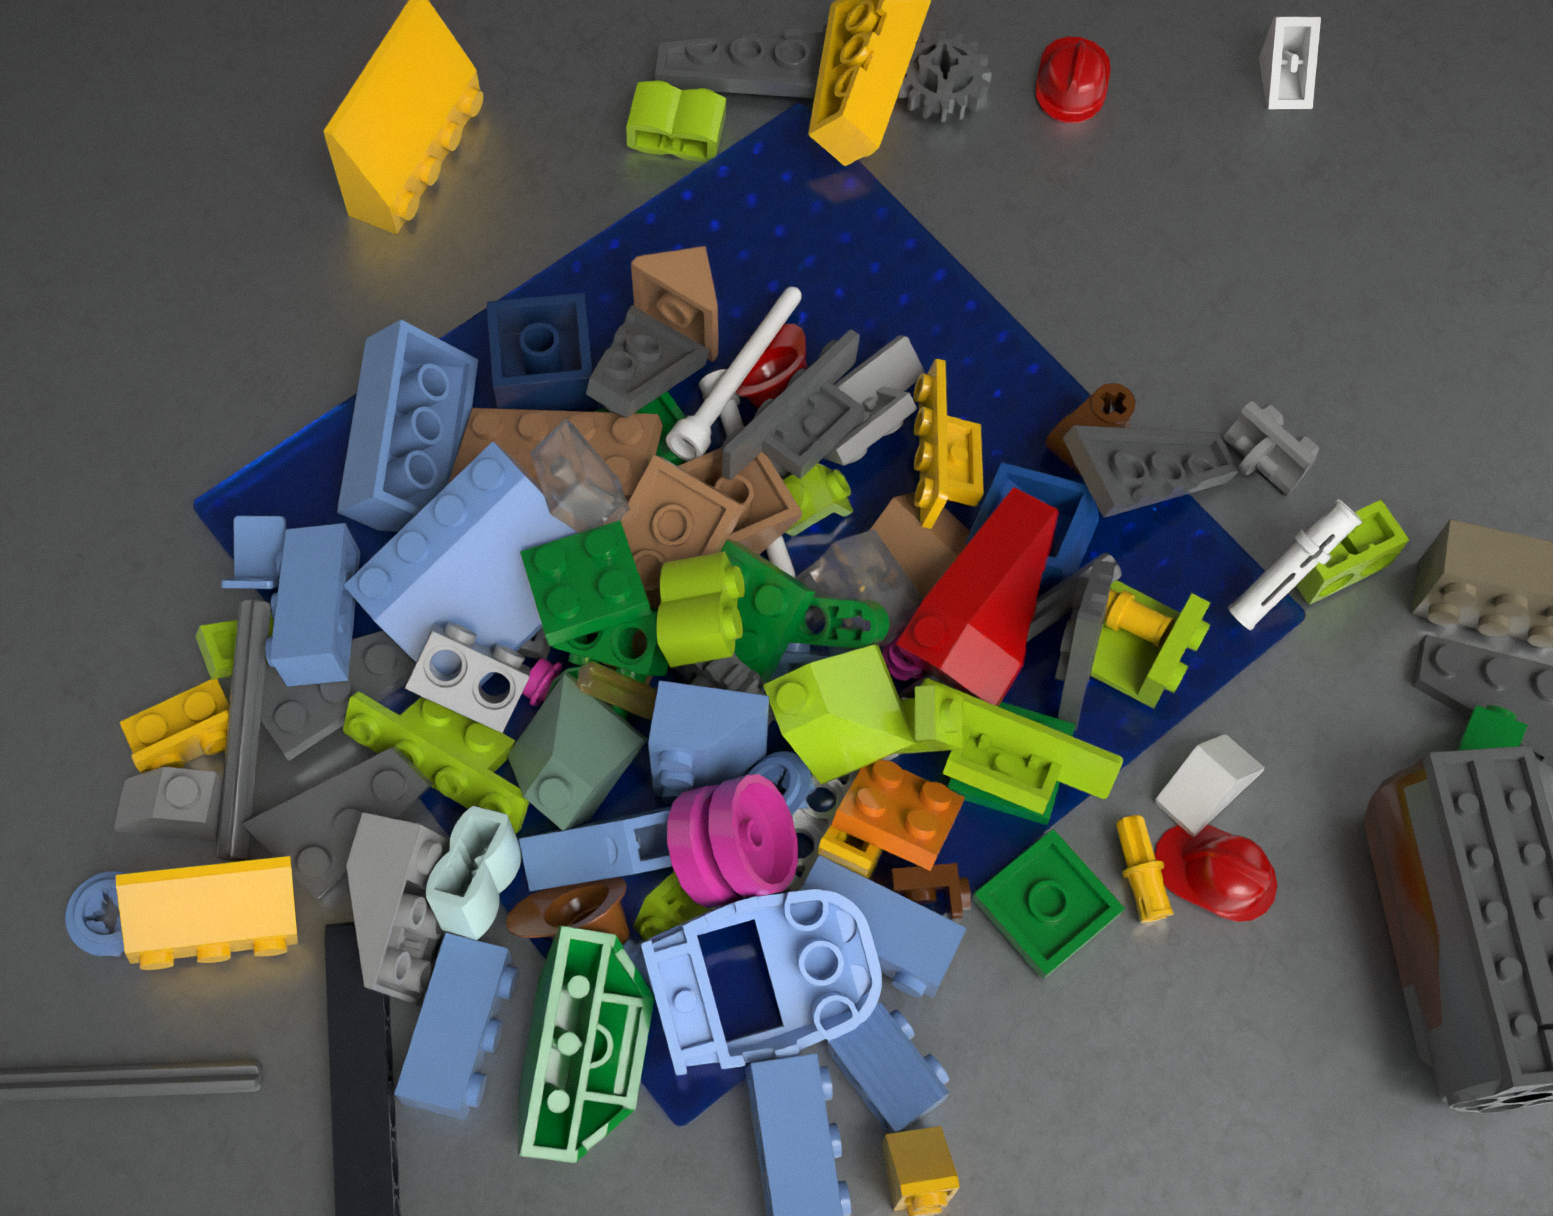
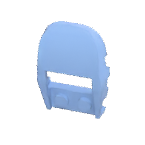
(818, 967)

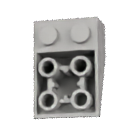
(390, 905)

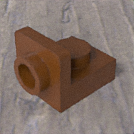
(923, 885)

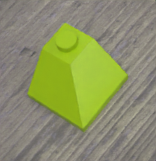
(841, 713)

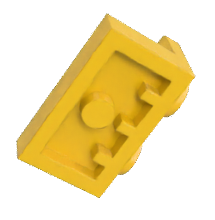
(179, 728)

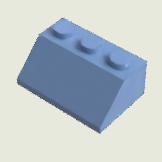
(704, 737)

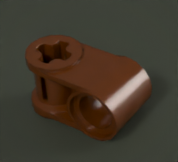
(1107, 407)

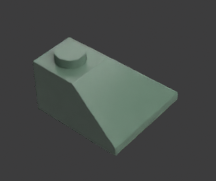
(572, 754)

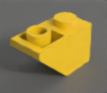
(919, 1171)

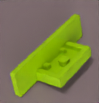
(446, 748)
(1024, 758)

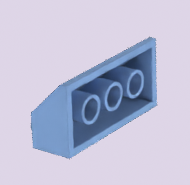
(405, 425)

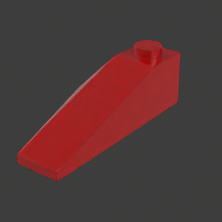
(981, 609)

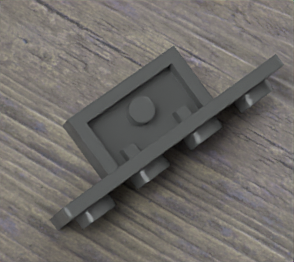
(803, 419)

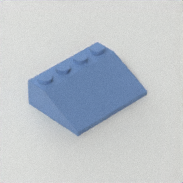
(463, 562)

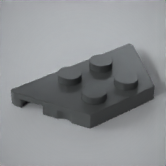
(1082, 638)

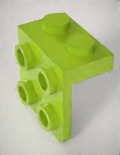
(1138, 665)

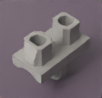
(1270, 447)

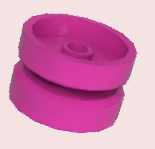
(732, 841)

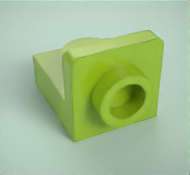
(666, 908)

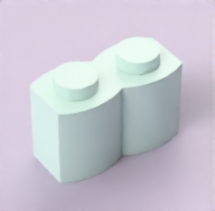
(474, 872)

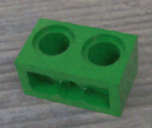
(615, 648)

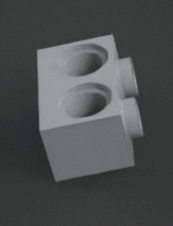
(462, 689)

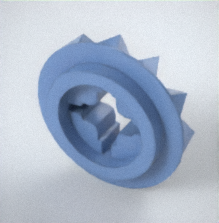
(787, 772)
(85, 907)

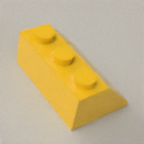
(207, 912)

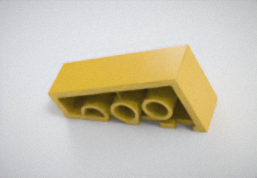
(862, 73)

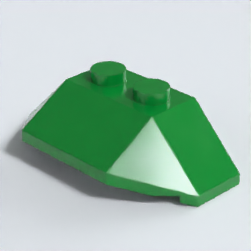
(582, 1046)

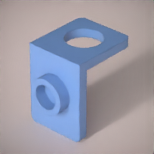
(255, 552)

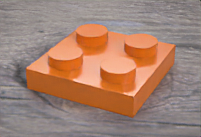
(899, 812)

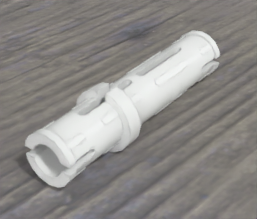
(1308, 550)

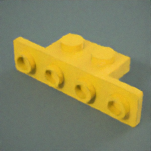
(947, 450)

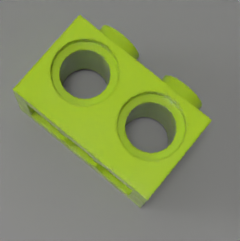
(1360, 554)

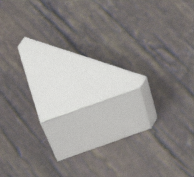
(1290, 62)
(1207, 783)

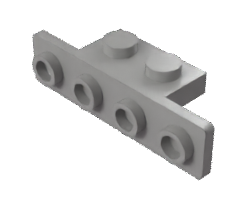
(880, 388)

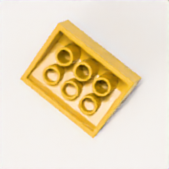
(402, 118)

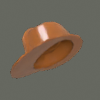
(580, 905)

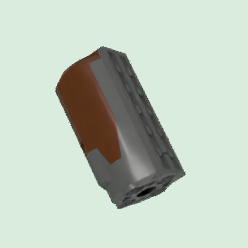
(1470, 920)

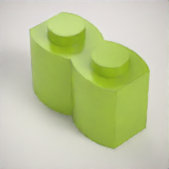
(676, 121)
(699, 609)

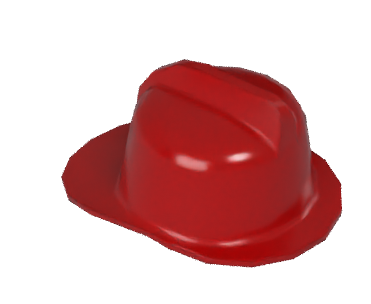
(1072, 79)
(775, 366)
(1218, 872)

